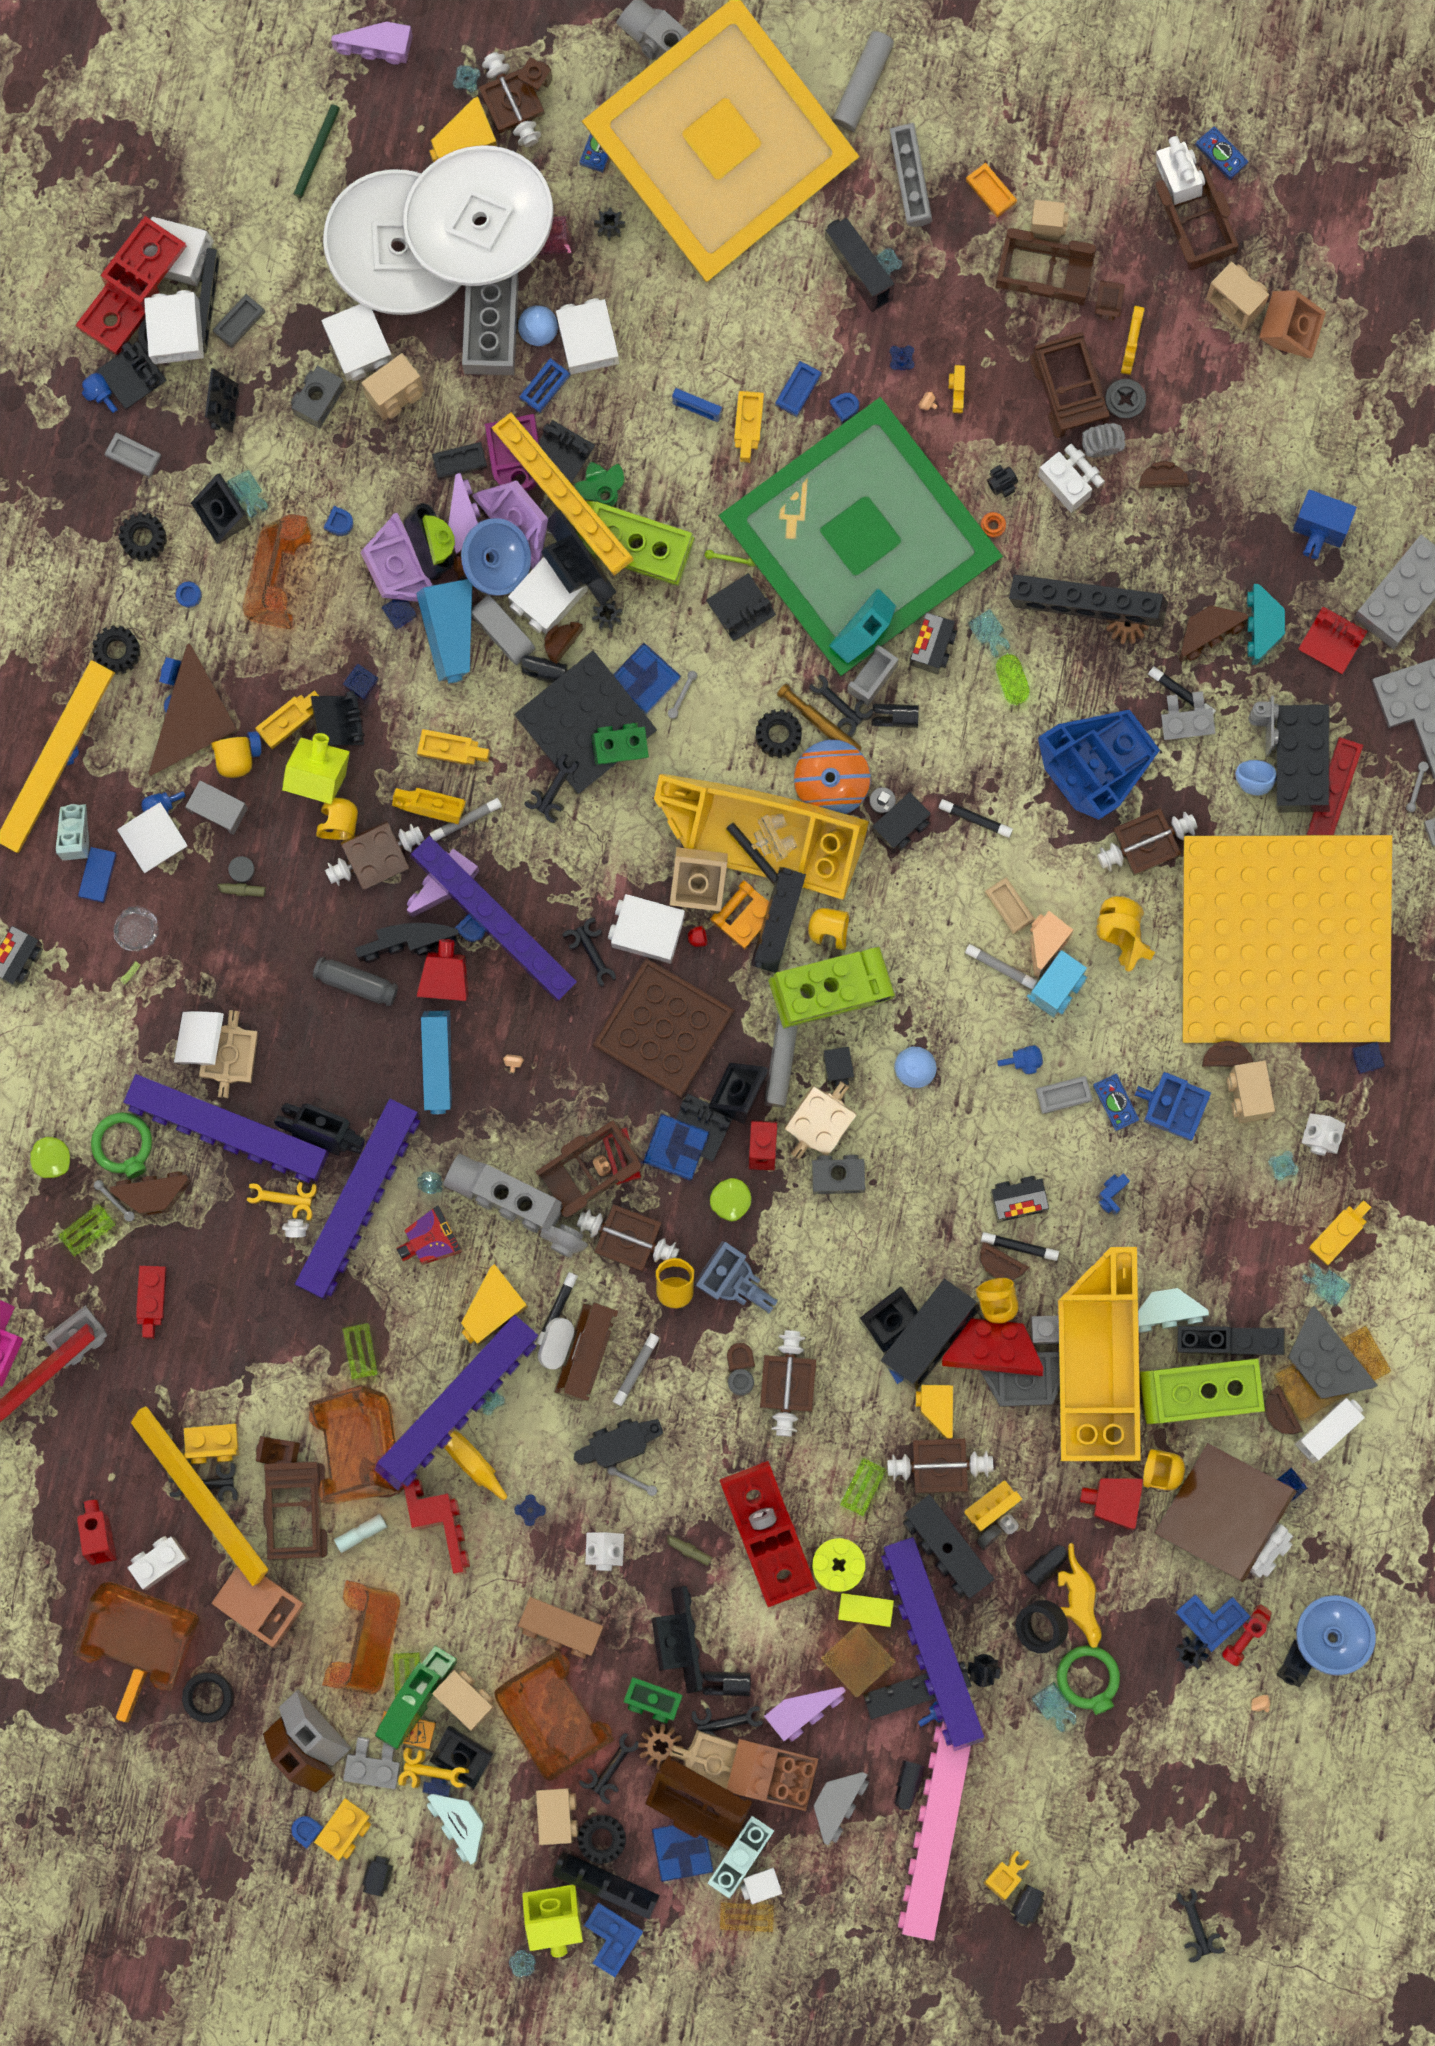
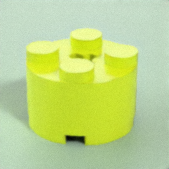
(836, 1580)

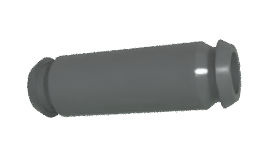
(355, 981)

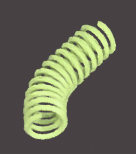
(128, 975)

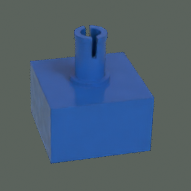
(1323, 521)

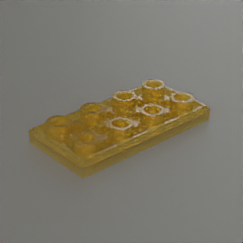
(1303, 1398)

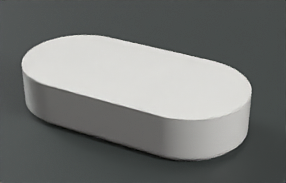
(555, 1343)

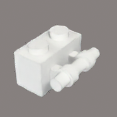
(1179, 171)
(1066, 481)
(1277, 1544)

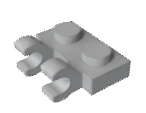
(1187, 723)
(371, 1770)

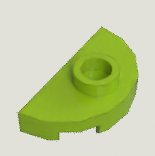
(439, 538)

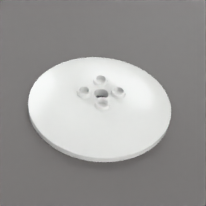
(473, 185)
(360, 253)

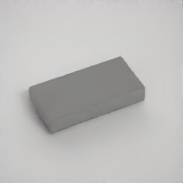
(133, 455)
(1064, 1095)

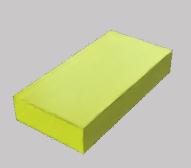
(865, 1610)

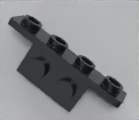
(574, 562)
(676, 1640)

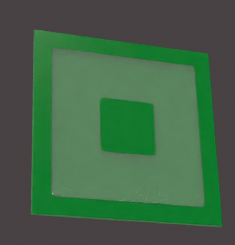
(858, 519)

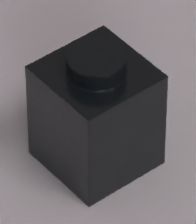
(838, 1066)

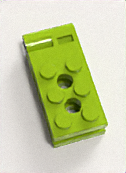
(655, 535)
(854, 983)
(1177, 1394)

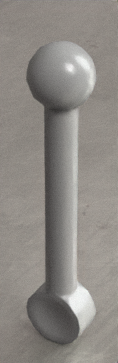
(673, 713)
(1422, 767)
(128, 1215)
(651, 1490)

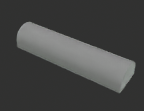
(863, 80)
(911, 175)
(780, 1065)

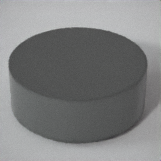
(241, 869)
(740, 1382)
(989, 1537)

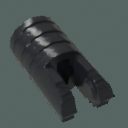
(542, 668)
(902, 715)
(1046, 1566)
(734, 1683)
(908, 1784)

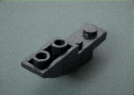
(418, 936)
(1231, 1341)

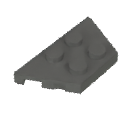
(1326, 1360)
(1023, 1389)

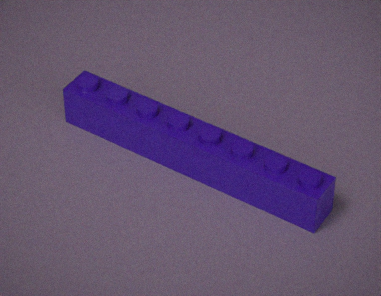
(493, 918)
(226, 1128)
(357, 1200)
(456, 1402)
(933, 1644)

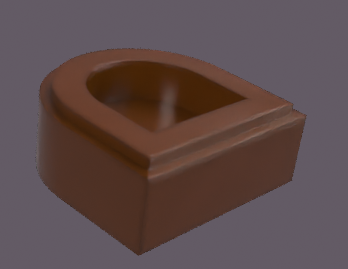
(740, 1357)

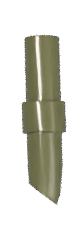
(242, 889)
(689, 1550)

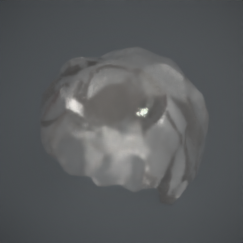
(136, 928)

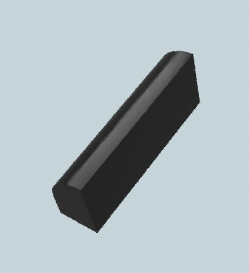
(930, 1334)

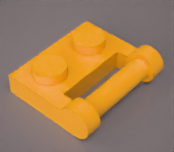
(749, 922)

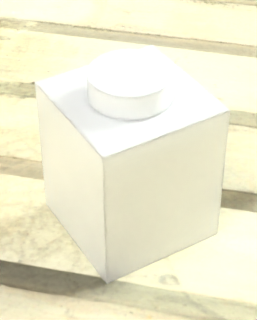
(761, 1886)

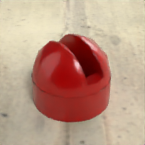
(697, 937)

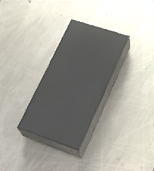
(238, 321)

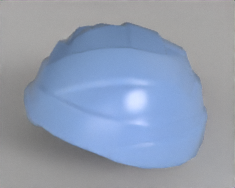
(537, 325)
(1256, 777)
(915, 1067)

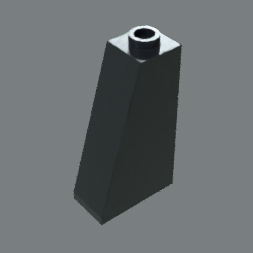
(860, 264)

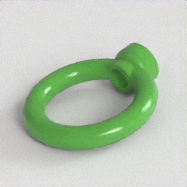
(133, 1166)
(1100, 1702)

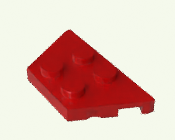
(994, 1348)

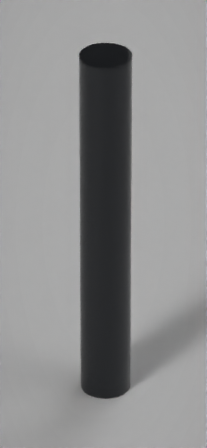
(755, 855)

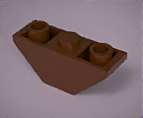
(1208, 629)
(152, 1194)
(293, 1761)

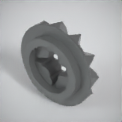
(1125, 387)

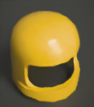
(233, 756)
(341, 817)
(829, 922)
(675, 1291)
(998, 1300)
(1163, 1470)

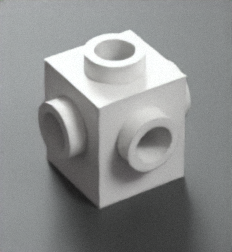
(1323, 1134)
(604, 1550)

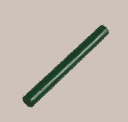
(316, 151)

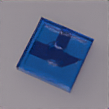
(646, 677)
(676, 1147)
(681, 1854)

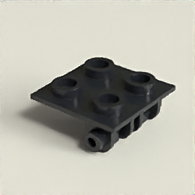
(131, 374)
(221, 401)
(565, 449)
(741, 607)
(338, 719)
(696, 1112)

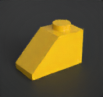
(937, 1407)

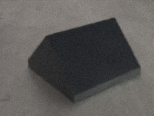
(220, 510)
(738, 1091)
(889, 1318)
(462, 1751)

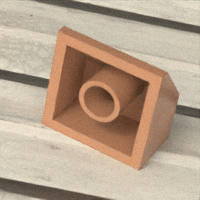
(1292, 323)

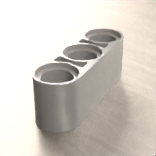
(502, 629)

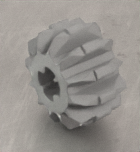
(1103, 440)

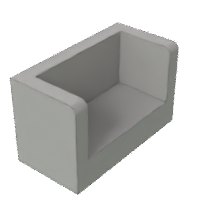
(873, 675)
(216, 806)

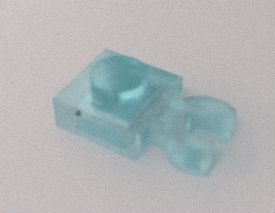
(246, 490)
(988, 629)
(1329, 1286)
(1053, 1703)

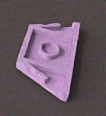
(515, 505)
(394, 562)

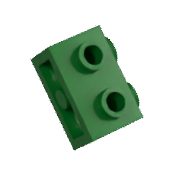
(620, 745)
(652, 1698)

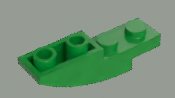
(414, 1696)

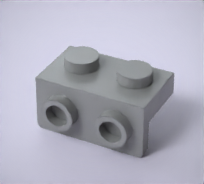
(71, 1326)

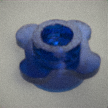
(906, 363)
(522, 1510)

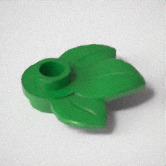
(601, 481)

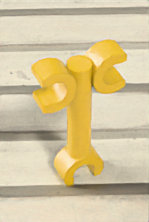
(1131, 346)
(301, 1202)
(414, 1768)

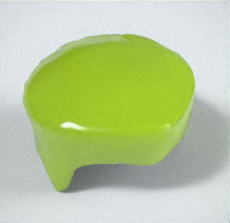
(50, 1157)
(730, 1199)

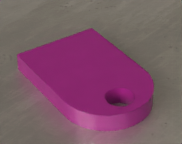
(503, 462)

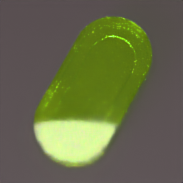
(1012, 679)

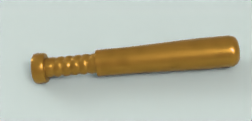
(816, 718)

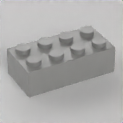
(490, 328)
(1401, 595)

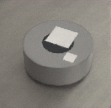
(882, 800)
(762, 1518)

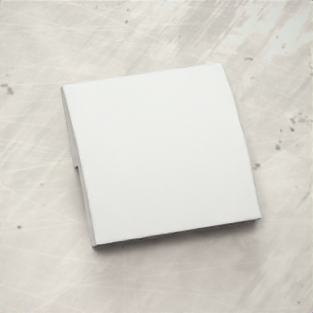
(152, 837)
(198, 1038)

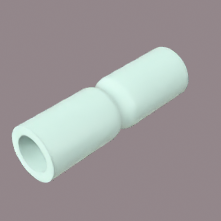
(362, 1532)

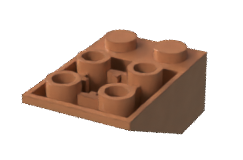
(261, 1609)
(772, 1775)

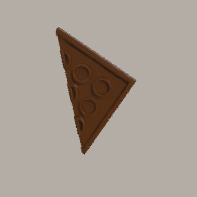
(192, 717)

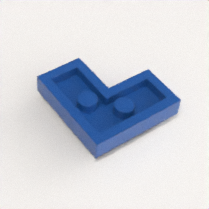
(1212, 1627)
(619, 1937)

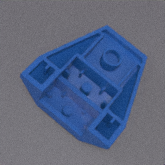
(1097, 760)

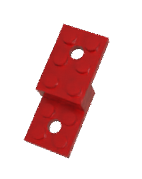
(127, 282)
(435, 1512)
(771, 1547)

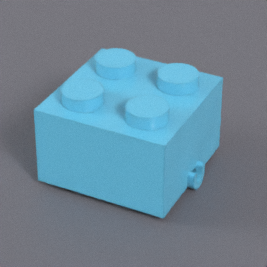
(1057, 984)

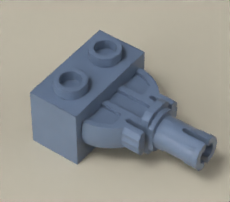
(729, 1275)

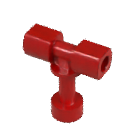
(1254, 1628)

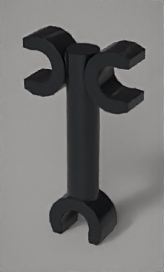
(853, 718)
(544, 802)
(584, 935)
(225, 1482)
(709, 1726)
(599, 1783)
(1203, 1945)

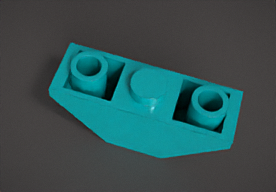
(1265, 623)
(864, 627)

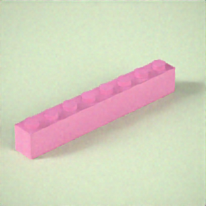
(934, 1840)

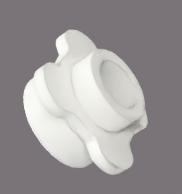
(295, 1228)

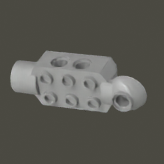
(651, 28)
(485, 1182)

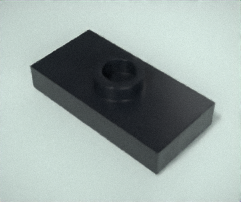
(459, 460)

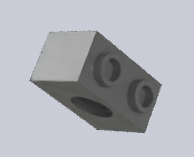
(317, 411)
(825, 1184)

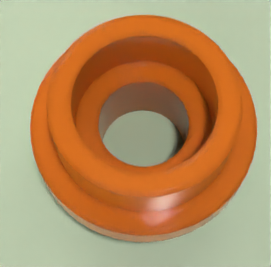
(993, 517)

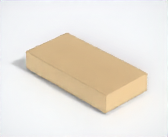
(1009, 905)

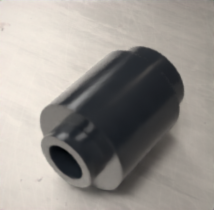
(377, 1875)
(1027, 1905)

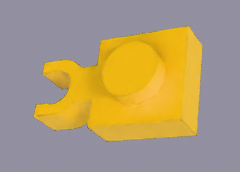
(956, 382)
(1005, 1878)

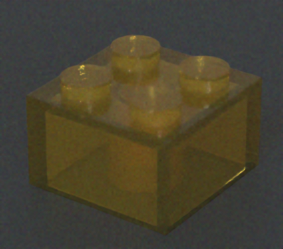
(857, 1660)

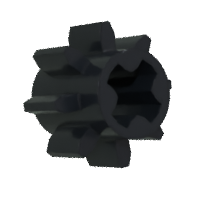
(610, 217)
(1002, 481)
(601, 618)
(1190, 1659)
(984, 1670)

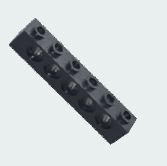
(1088, 600)

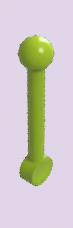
(709, 554)

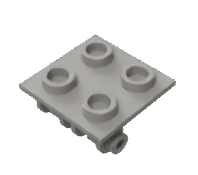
(1265, 715)

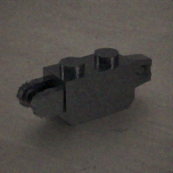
(320, 1128)
(619, 1444)

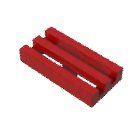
(621, 1156)

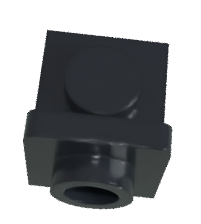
(1295, 1667)

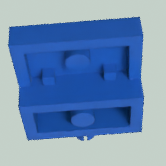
(1175, 1105)

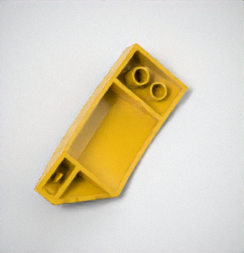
(825, 838)
(1101, 1362)

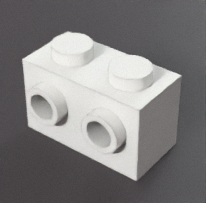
(158, 1563)

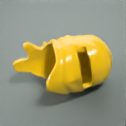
(1120, 925)

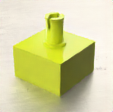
(316, 769)
(552, 1919)

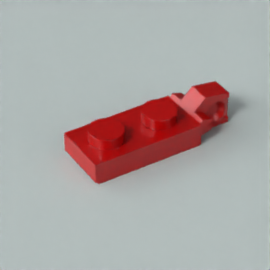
(150, 1298)

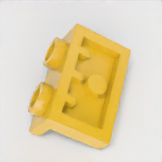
(211, 1442)
(992, 1506)
(343, 1830)

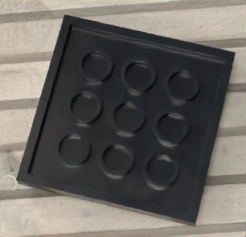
(572, 710)

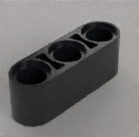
(416, 531)

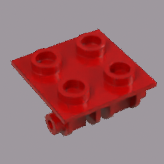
(1332, 640)

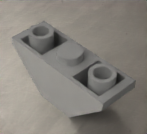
(312, 1730)
(836, 1803)

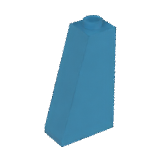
(448, 627)
(436, 1060)

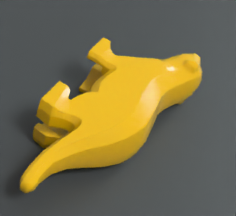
(473, 1464)
(1081, 1599)

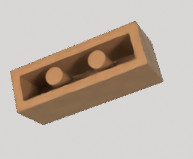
(560, 1628)

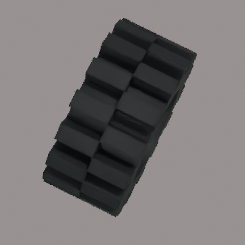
(138, 522)
(109, 636)
(778, 718)
(618, 1839)

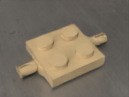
(234, 1056)
(820, 1120)
(709, 1757)

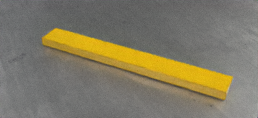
(562, 494)
(55, 756)
(199, 1496)

